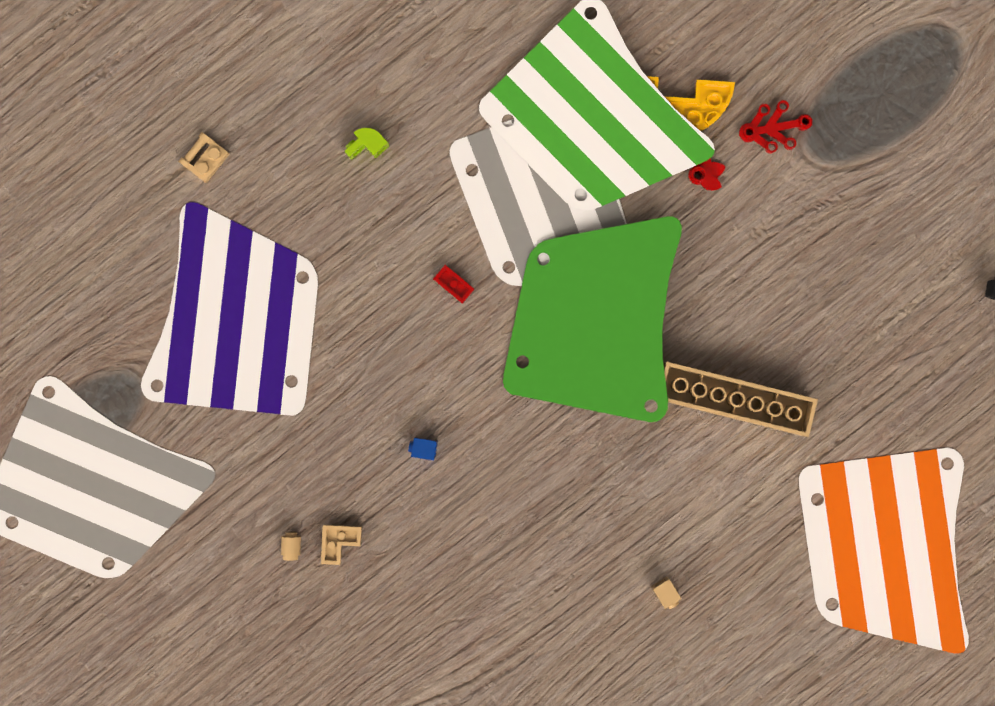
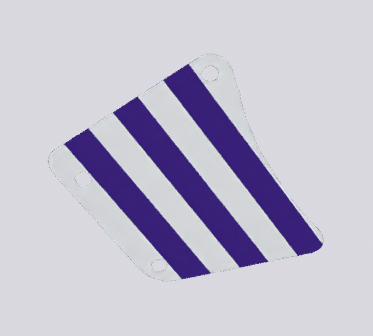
(234, 320)

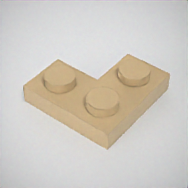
(334, 538)

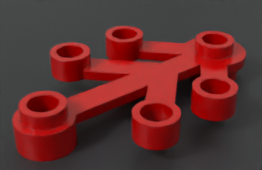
(772, 128)

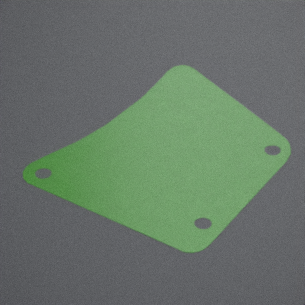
(596, 320)

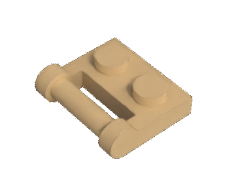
(208, 162)

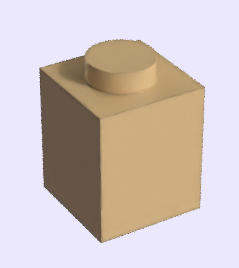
(666, 593)

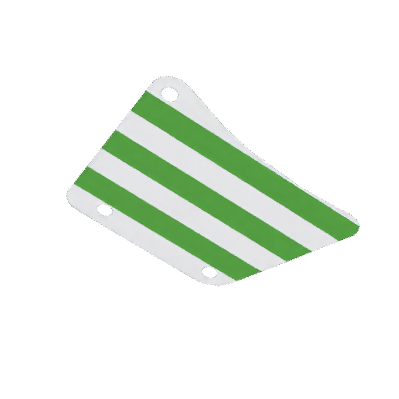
(591, 114)

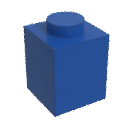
(423, 448)

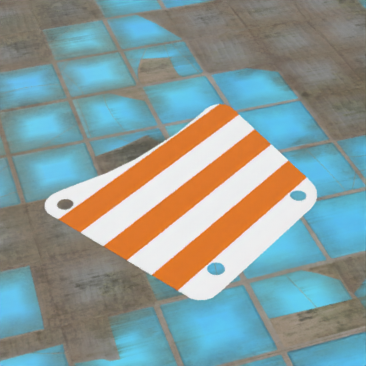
(888, 546)

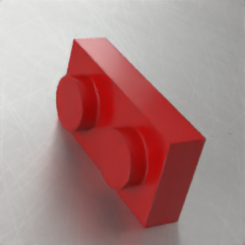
(453, 284)

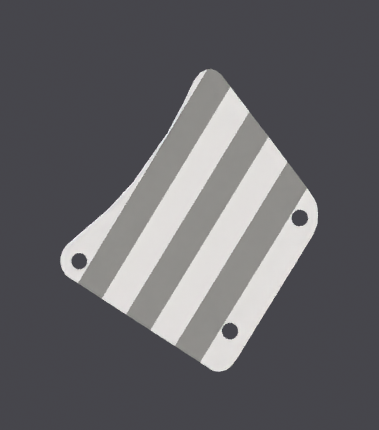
(516, 206)
(90, 485)

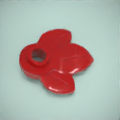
(709, 173)

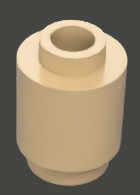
(290, 546)

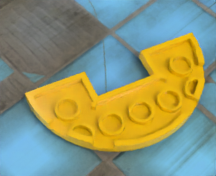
(707, 106)

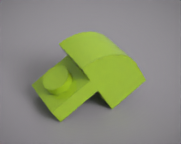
(368, 139)

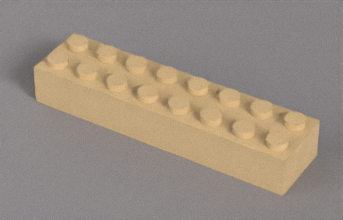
(739, 399)

